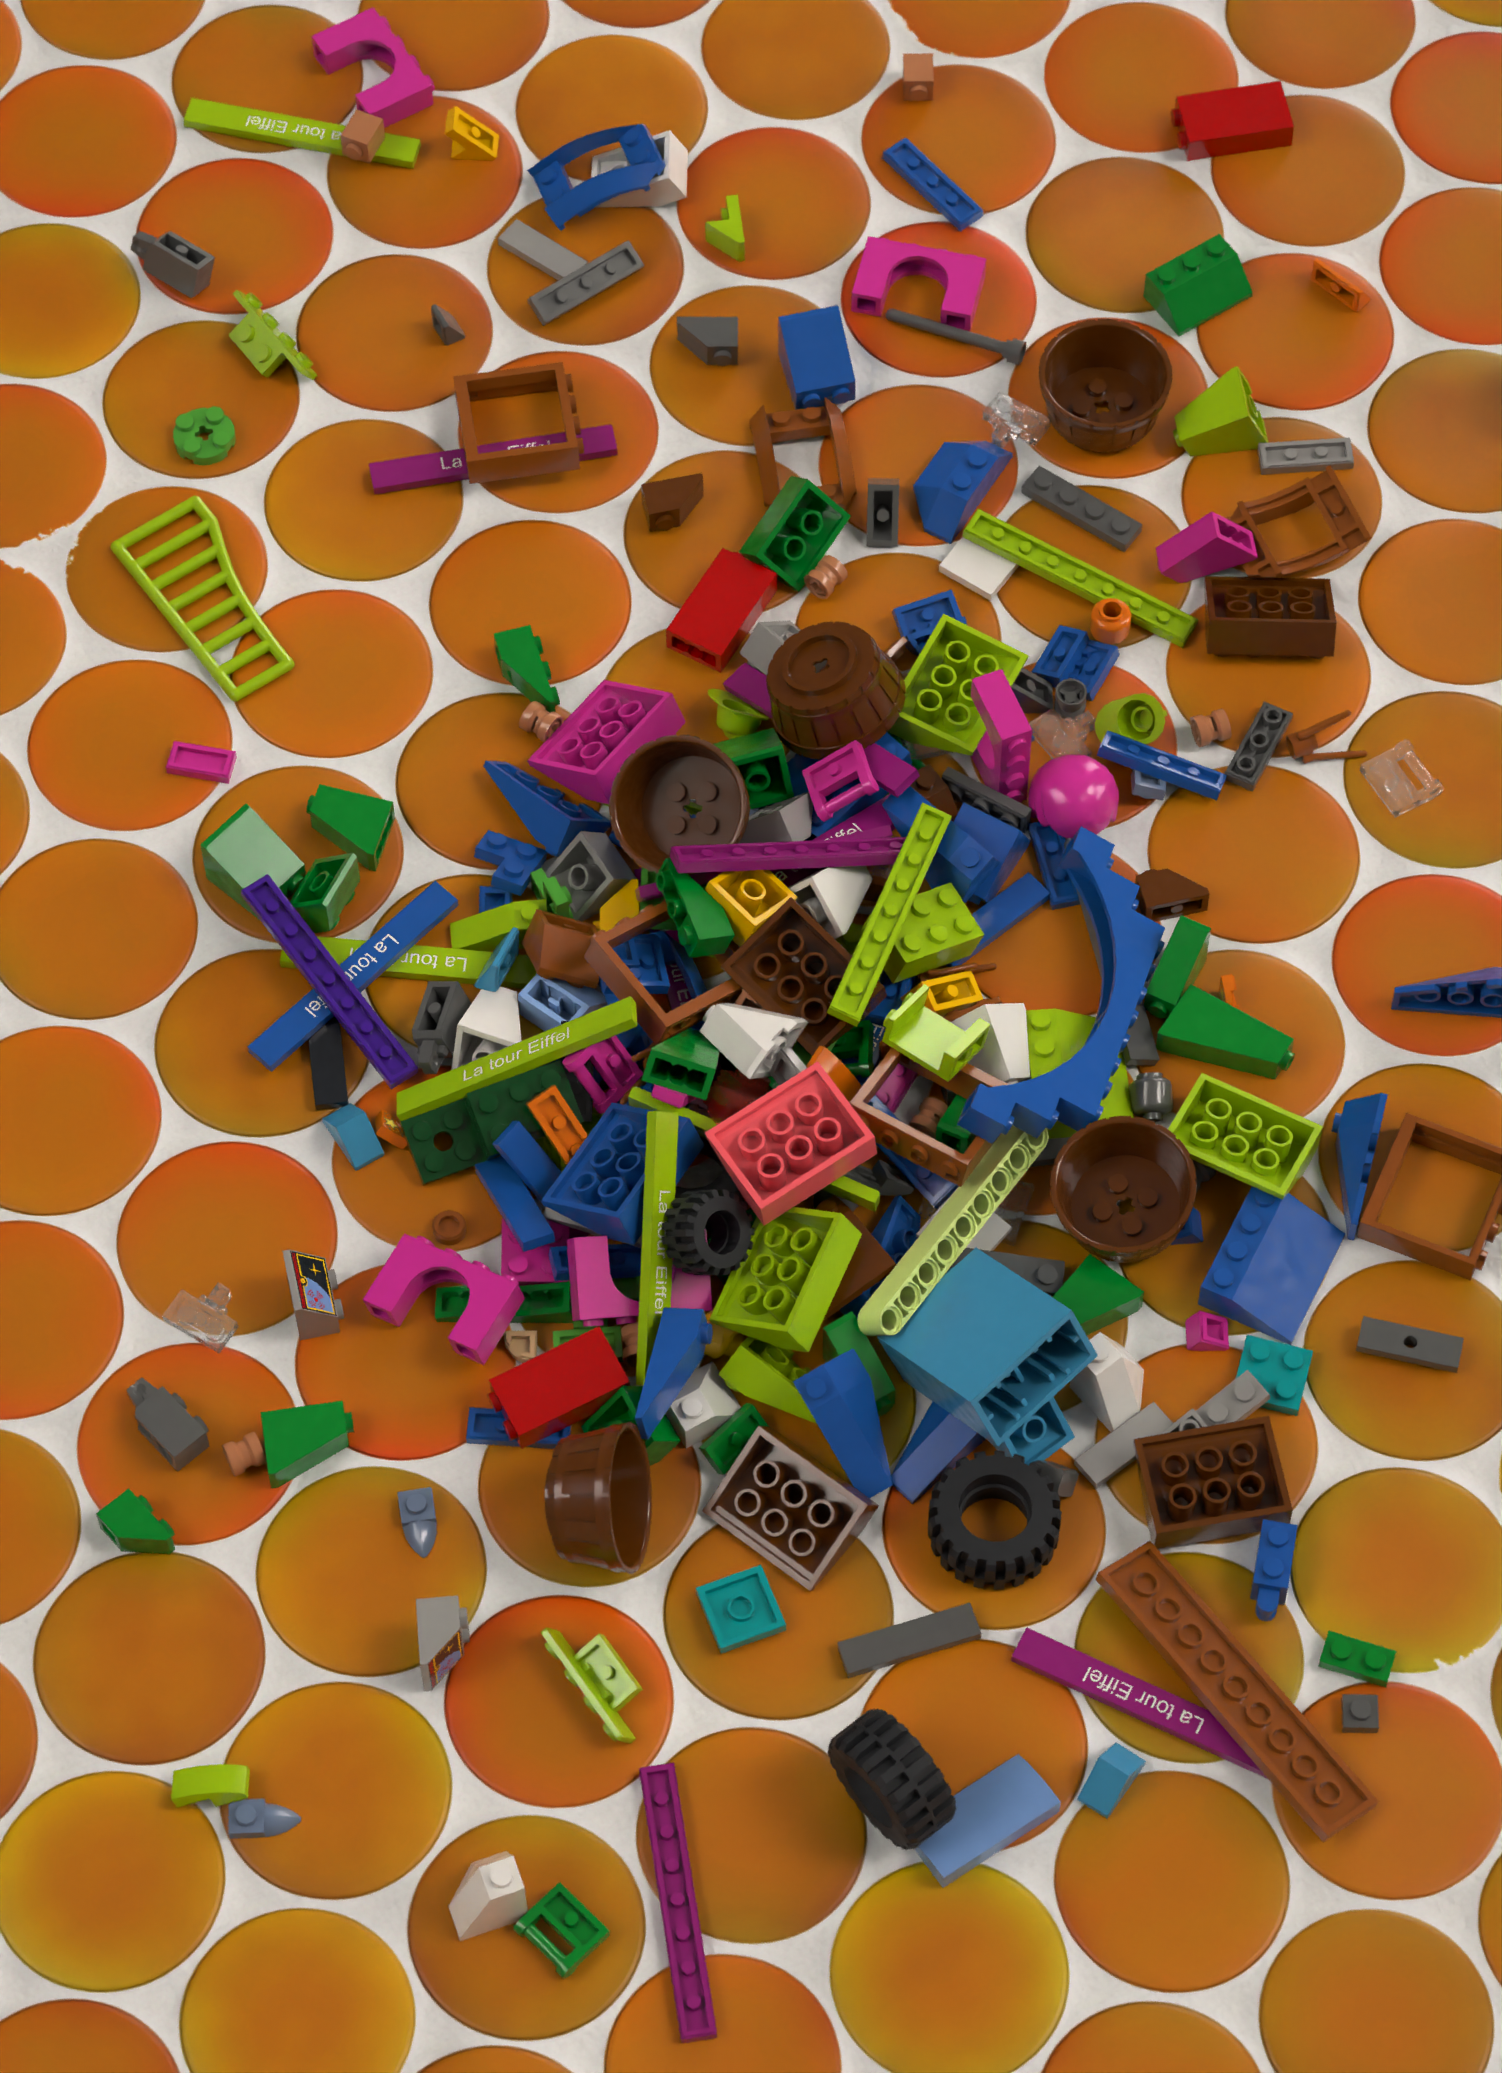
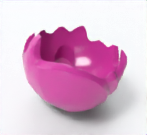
(1073, 794)

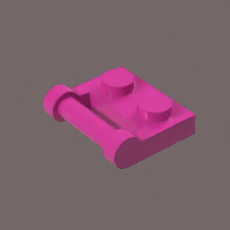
(835, 772)
(613, 1065)

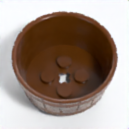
(1099, 365)
(845, 703)
(658, 784)
(1118, 1162)
(600, 1498)

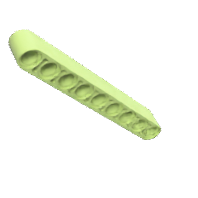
(950, 1232)

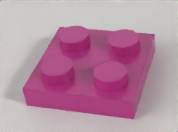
(532, 1265)

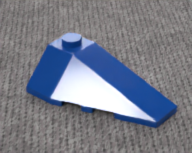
(932, 1449)

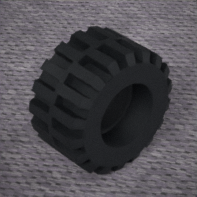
(687, 1232)

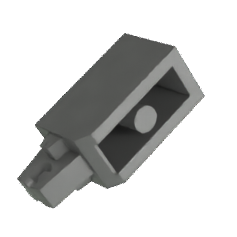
(174, 261)
(437, 1023)
(167, 1424)

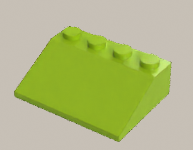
(938, 686)
(1056, 1038)
(1245, 1136)
(788, 1278)

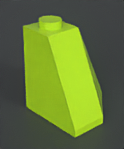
(1221, 419)

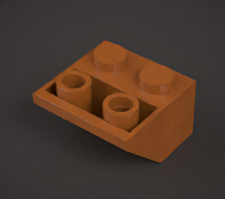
(558, 948)

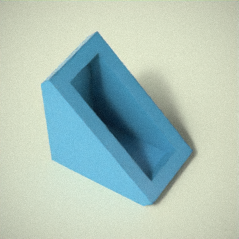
(354, 1135)
(1110, 1779)

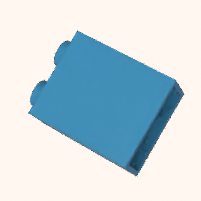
(989, 1347)

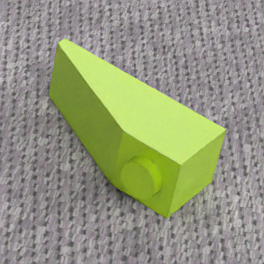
(489, 928)

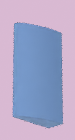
(988, 1819)

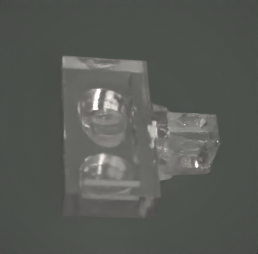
(1014, 421)
(1062, 735)
(203, 1317)

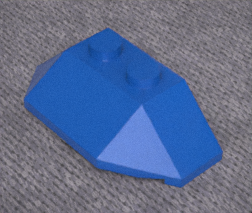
(957, 484)

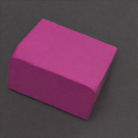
(1207, 1332)

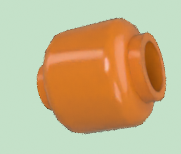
(1110, 621)

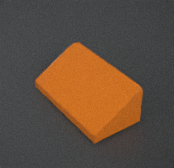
(1338, 286)

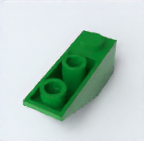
(522, 666)
(697, 915)

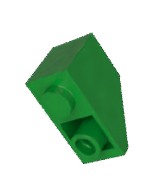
(134, 1527)

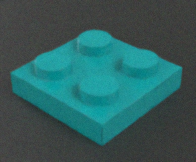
(1279, 1369)
(741, 1609)

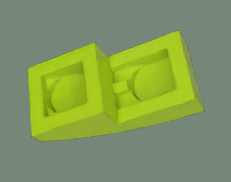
(215, 1782)

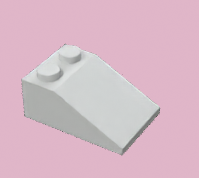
(665, 188)

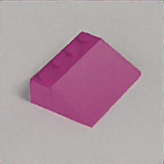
(603, 734)

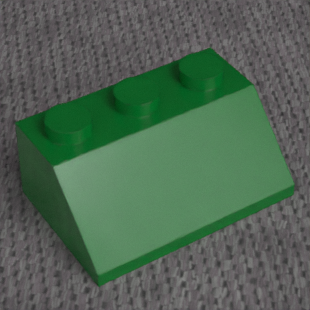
(1197, 285)
(795, 532)

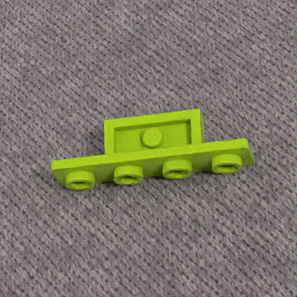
(263, 342)
(600, 1676)

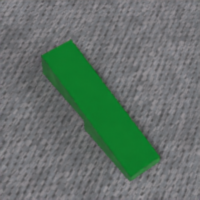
(541, 1304)

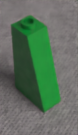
(1223, 1036)
(683, 1064)

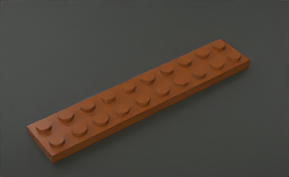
(1237, 1691)

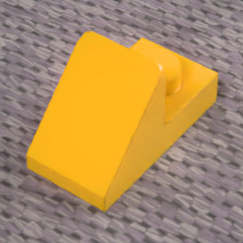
(470, 137)

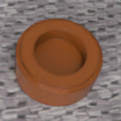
(449, 1227)

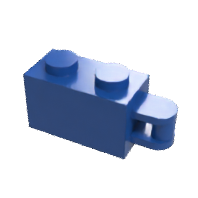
(1272, 1567)

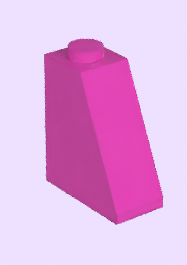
(1205, 548)

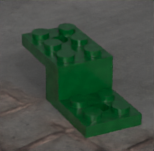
(480, 1120)

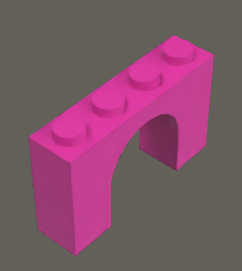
(371, 38)
(890, 260)
(1006, 745)
(418, 1265)
(597, 1298)

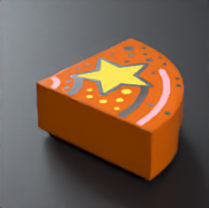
(1226, 988)
(390, 1130)

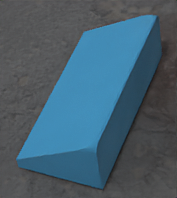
(499, 962)

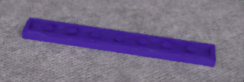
(329, 981)

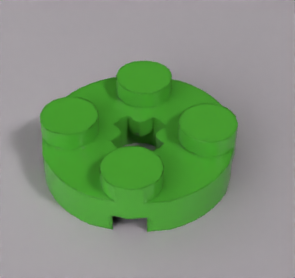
(199, 421)

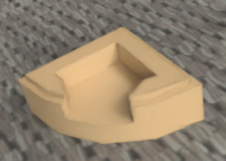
(521, 1344)

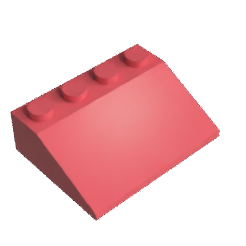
(791, 1143)

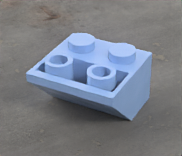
(553, 1001)

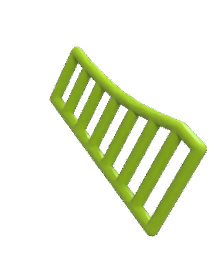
(227, 575)

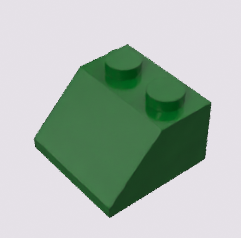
(326, 891)
(622, 1409)

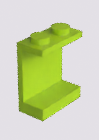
(931, 1038)

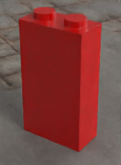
(1233, 121)
(721, 610)
(557, 1387)

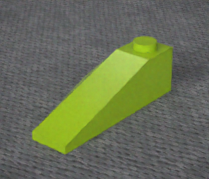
(766, 1376)

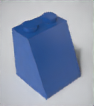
(816, 357)
(1000, 840)

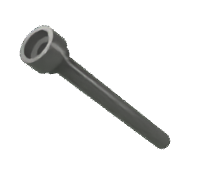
(1012, 350)

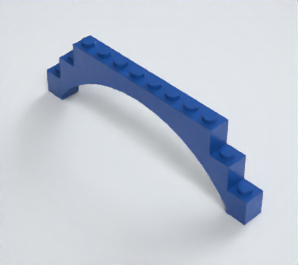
(1127, 949)

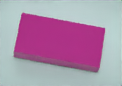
(201, 762)

